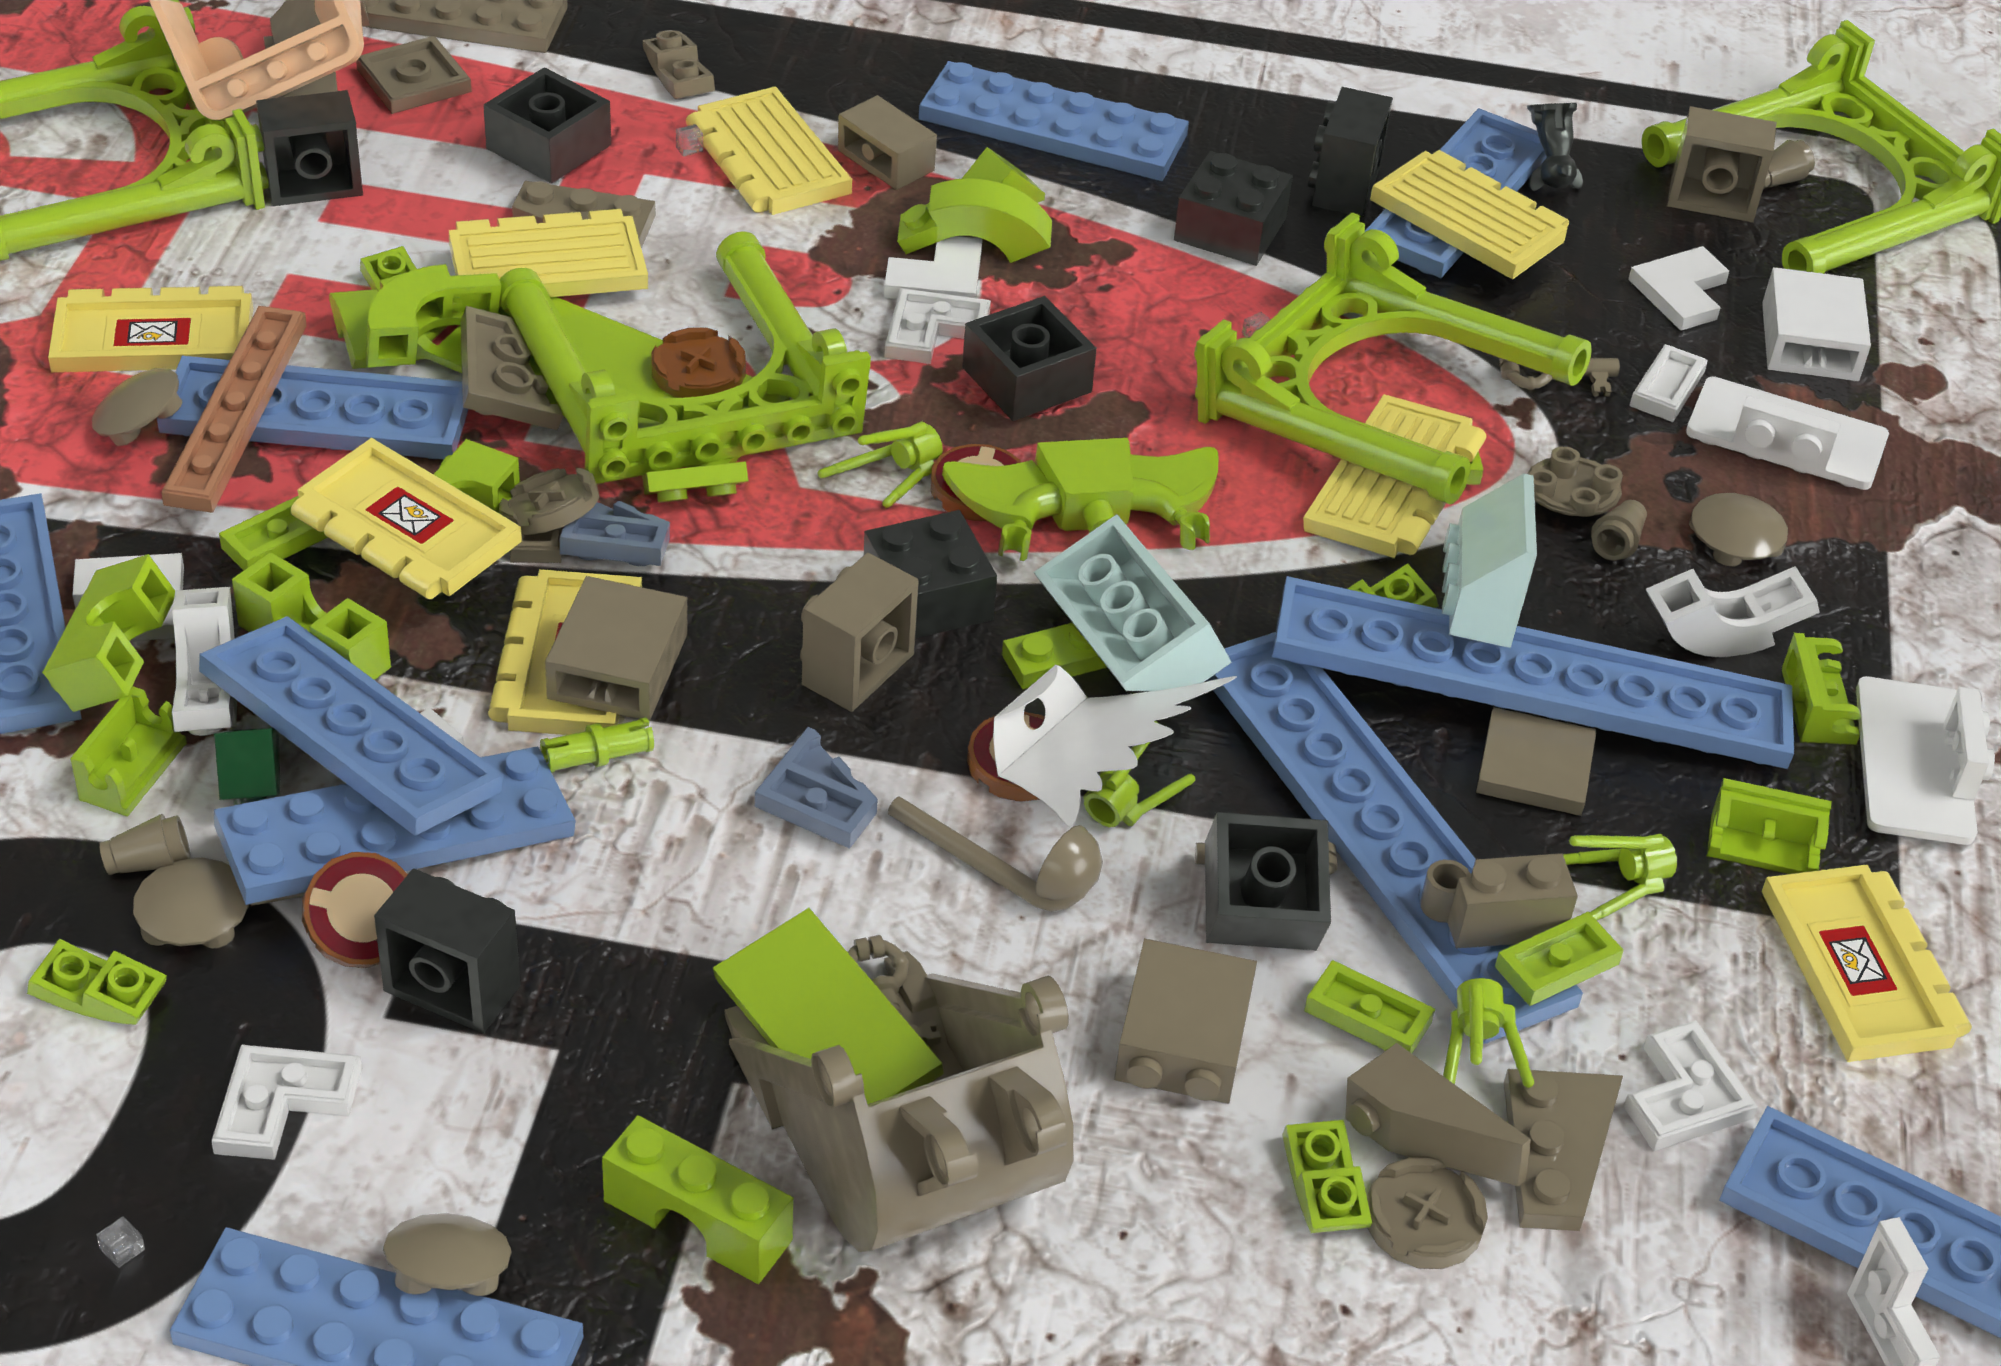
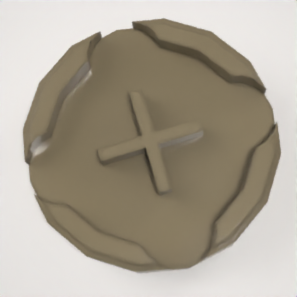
(550, 500)
(1426, 1213)

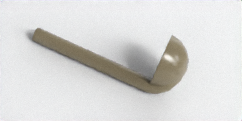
(1063, 879)

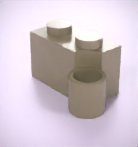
(1500, 899)

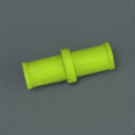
(597, 744)

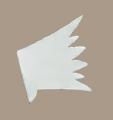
(1080, 736)

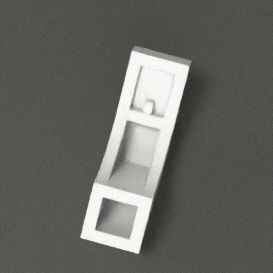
(1733, 620)
(200, 623)

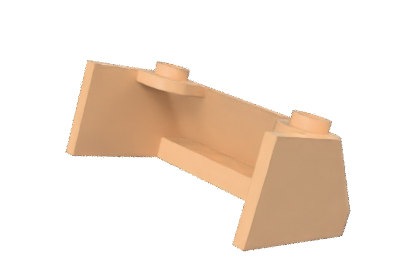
(226, 81)

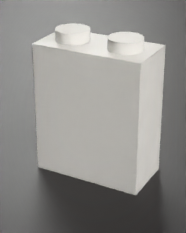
(1816, 324)

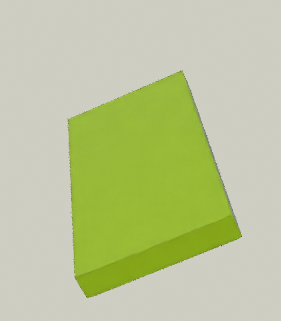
(813, 996)

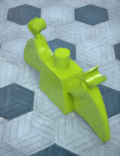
(1086, 486)

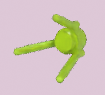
(914, 449)
(1119, 796)
(1640, 859)
(1479, 1016)

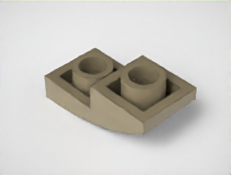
(677, 64)

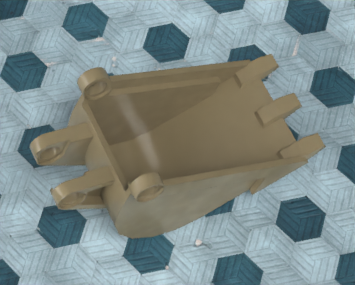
(941, 1150)

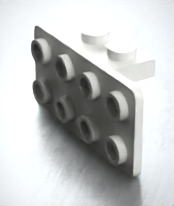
(1788, 432)
(1922, 758)

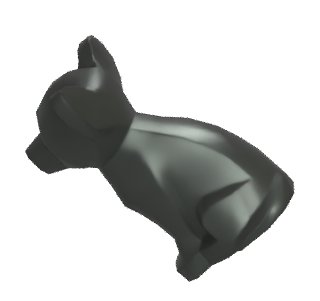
(1556, 136)

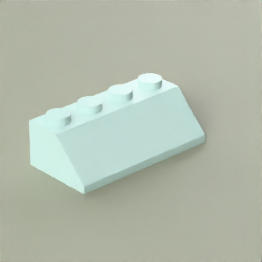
(1490, 563)
(1132, 611)

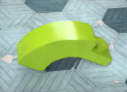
(978, 210)
(420, 303)

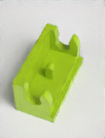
(1819, 693)
(126, 754)
(1768, 827)

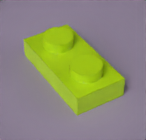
(674, 483)
(268, 532)
(1038, 652)
(1558, 958)
(1368, 1008)

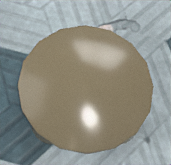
(137, 404)
(1575, 484)
(1739, 528)
(189, 904)
(446, 1254)

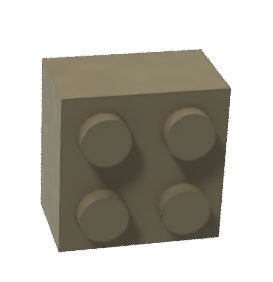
(1722, 164)
(858, 631)

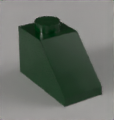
(248, 764)

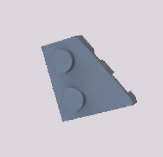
(617, 536)
(817, 793)

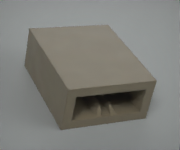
(616, 648)
(1185, 1021)

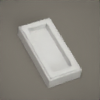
(1668, 383)

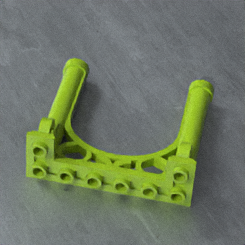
(1905, 144)
(221, 153)
(1237, 372)
(825, 383)

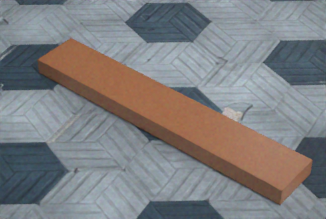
(234, 410)

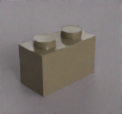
(887, 142)

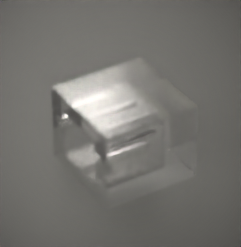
(689, 140)
(1254, 323)
(120, 1242)

